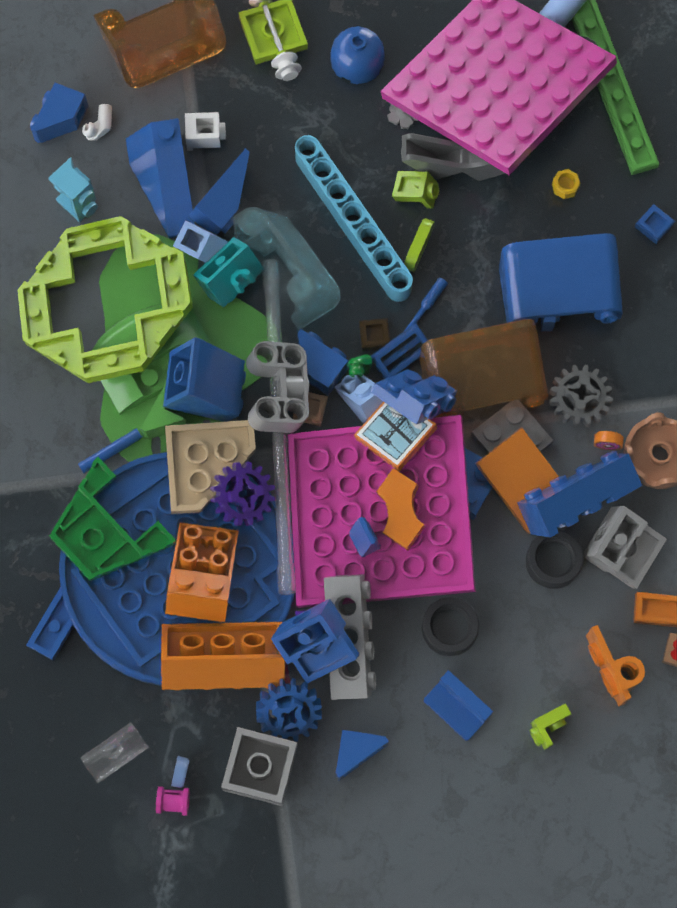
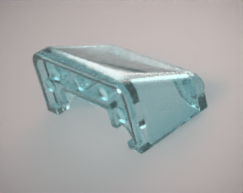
(312, 285)

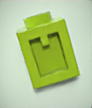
(416, 187)
(553, 720)

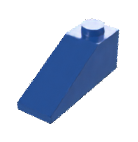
(223, 199)

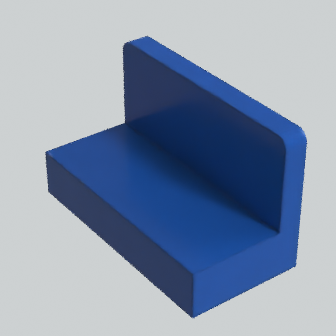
(458, 706)

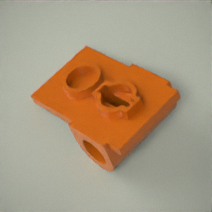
(611, 670)

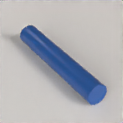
(111, 449)

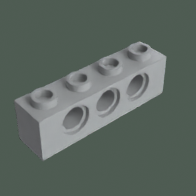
(342, 682)

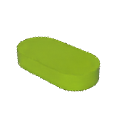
(419, 244)

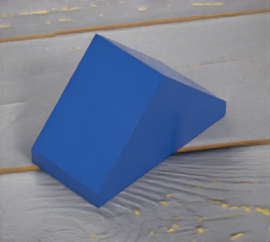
(357, 749)

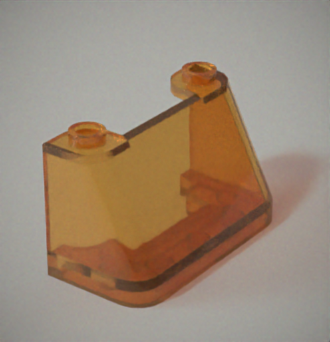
(162, 39)
(488, 366)

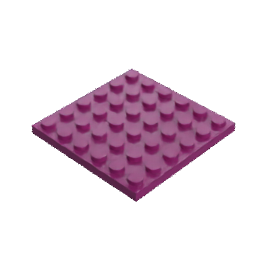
(499, 80)
(337, 483)

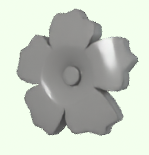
(398, 116)

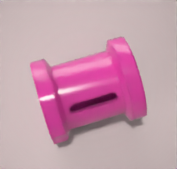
(173, 800)

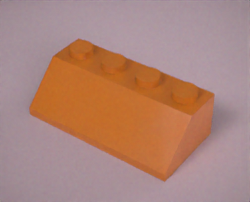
(220, 656)

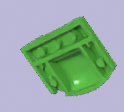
(138, 387)

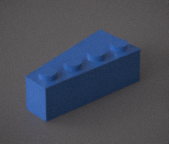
(578, 494)

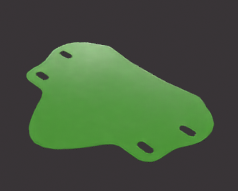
(230, 328)

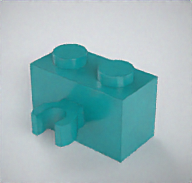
(228, 272)

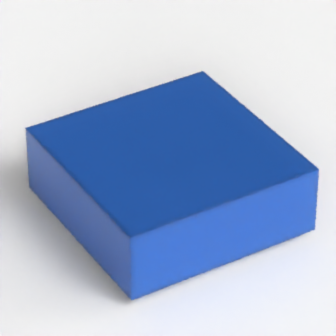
(654, 224)

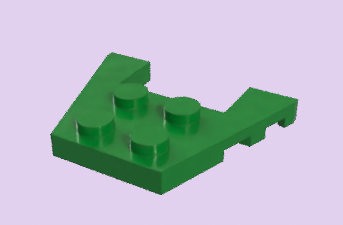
(94, 538)

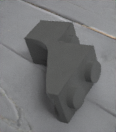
(444, 158)

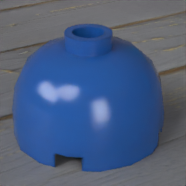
(357, 55)

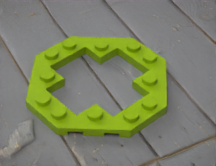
(152, 327)

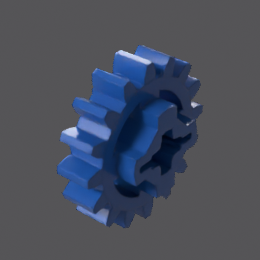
(288, 708)

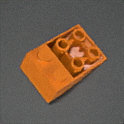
(201, 572)

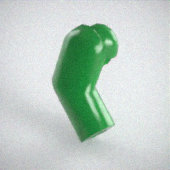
(360, 365)

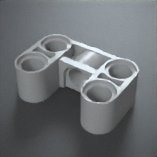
(290, 382)

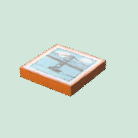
(393, 435)

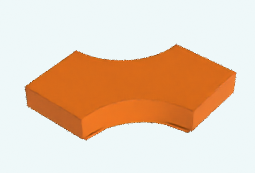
(402, 521)

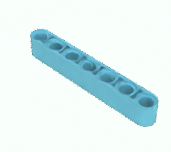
(354, 230)

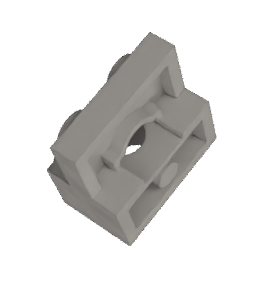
(624, 546)

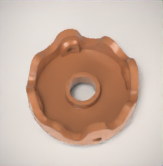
(644, 436)

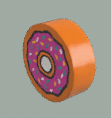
(608, 440)

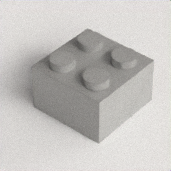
(259, 766)

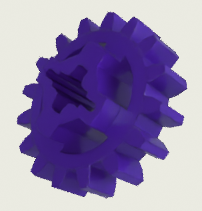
(245, 504)

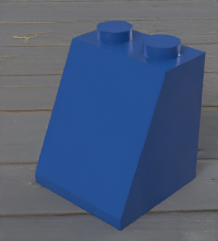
(204, 381)

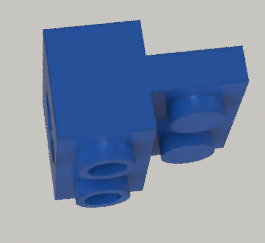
(315, 641)

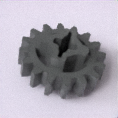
(592, 397)

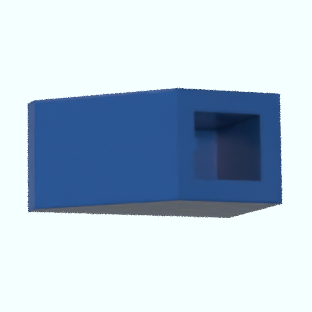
(60, 113)
(324, 364)

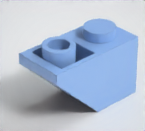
(198, 242)
(358, 396)

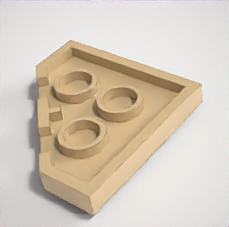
(198, 455)

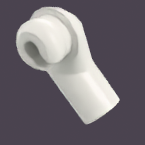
(96, 130)

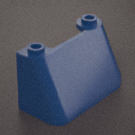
(561, 278)

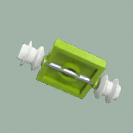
(274, 35)

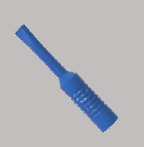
(429, 300)

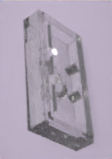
(114, 752)

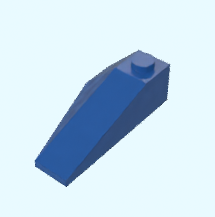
(160, 167)

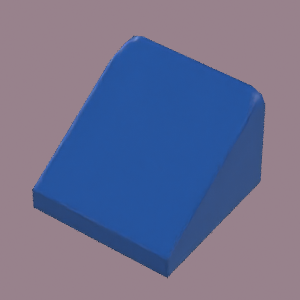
(364, 537)

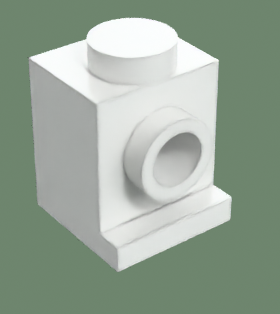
(203, 130)

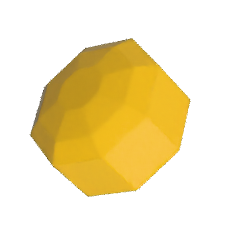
(566, 184)

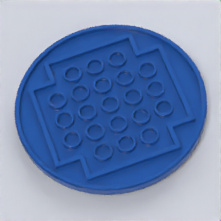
(125, 609)

